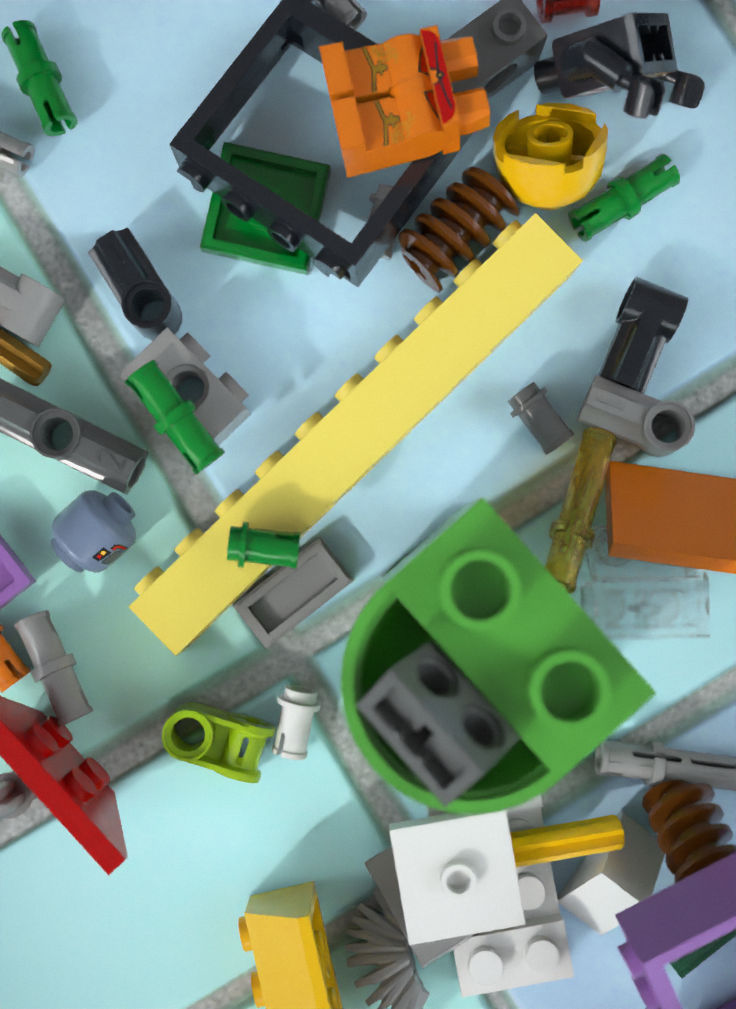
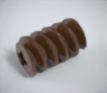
(455, 224)
(687, 826)

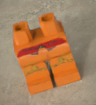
(399, 101)

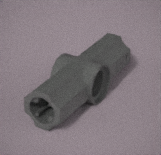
(91, 449)

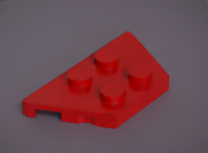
(63, 780)

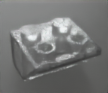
(642, 597)

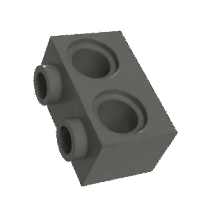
(438, 722)

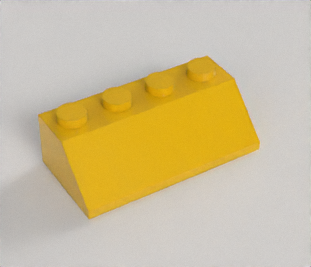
(289, 950)

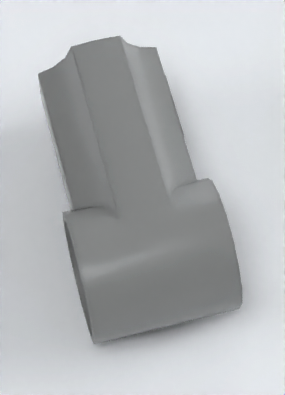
(27, 306)
(630, 416)

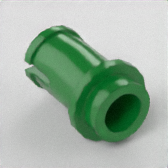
(263, 546)

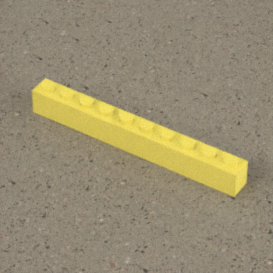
(360, 429)

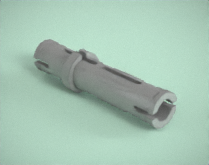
(662, 764)

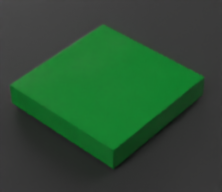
(291, 178)

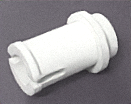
(295, 721)

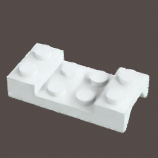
(525, 952)

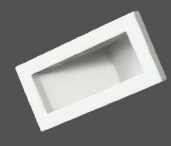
(614, 879)

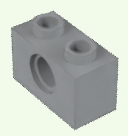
(221, 403)

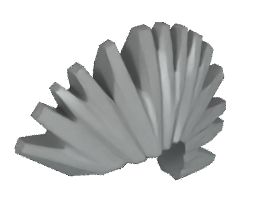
(391, 953)

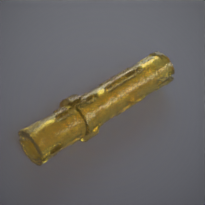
(573, 530)

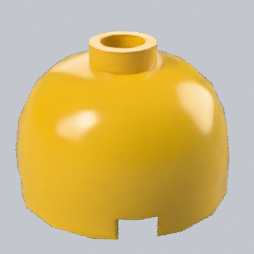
(550, 155)

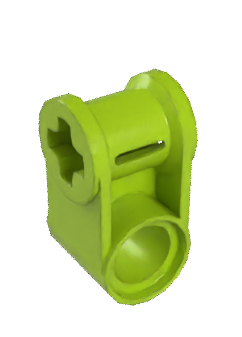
(222, 741)

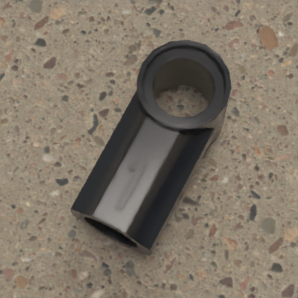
(135, 282)
(646, 322)

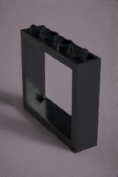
(306, 28)

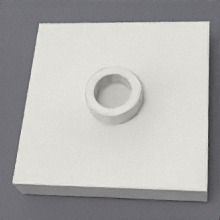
(456, 875)

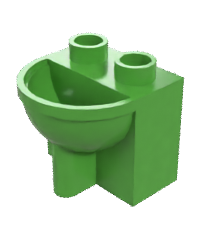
(515, 641)

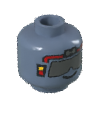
(93, 531)

